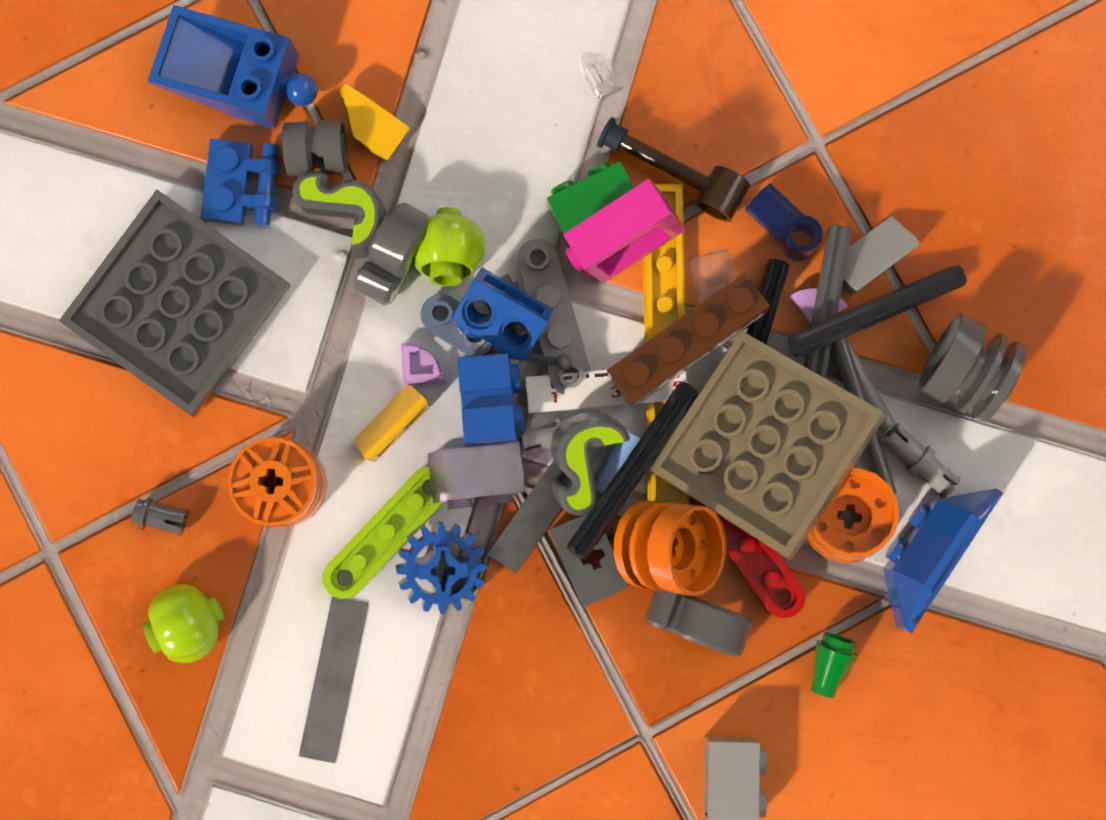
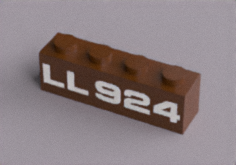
(688, 340)

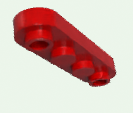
(762, 570)

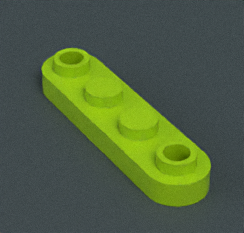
(381, 537)

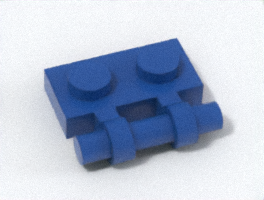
(228, 183)

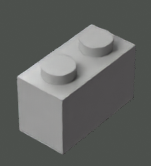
(733, 778)

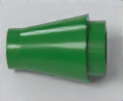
(832, 661)

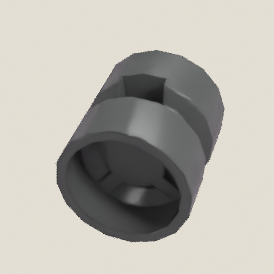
(315, 147)

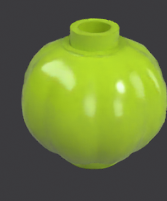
(449, 248)
(183, 623)

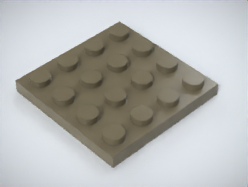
(767, 444)

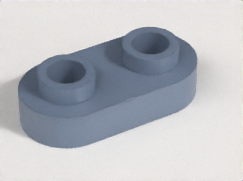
(447, 329)

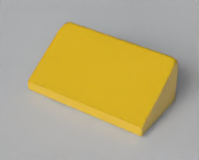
(391, 423)

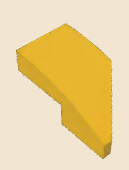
(371, 124)

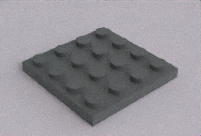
(175, 303)

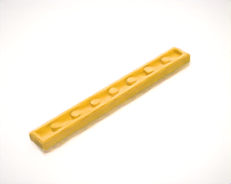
(662, 307)

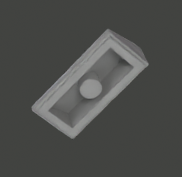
(876, 253)

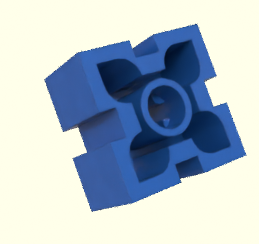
(487, 399)

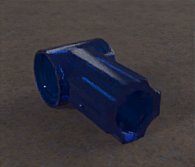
(781, 219)

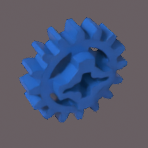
(422, 567)

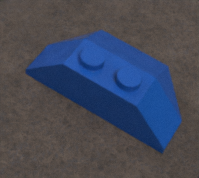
(931, 551)

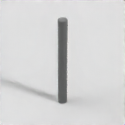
(853, 385)

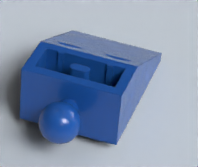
(223, 61)

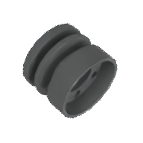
(980, 372)

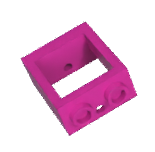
(623, 232)

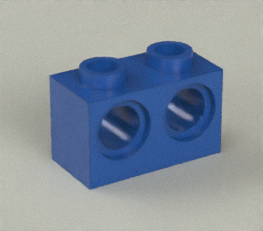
(507, 306)

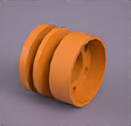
(288, 504)
(876, 513)
(670, 547)

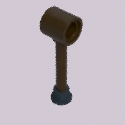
(719, 192)

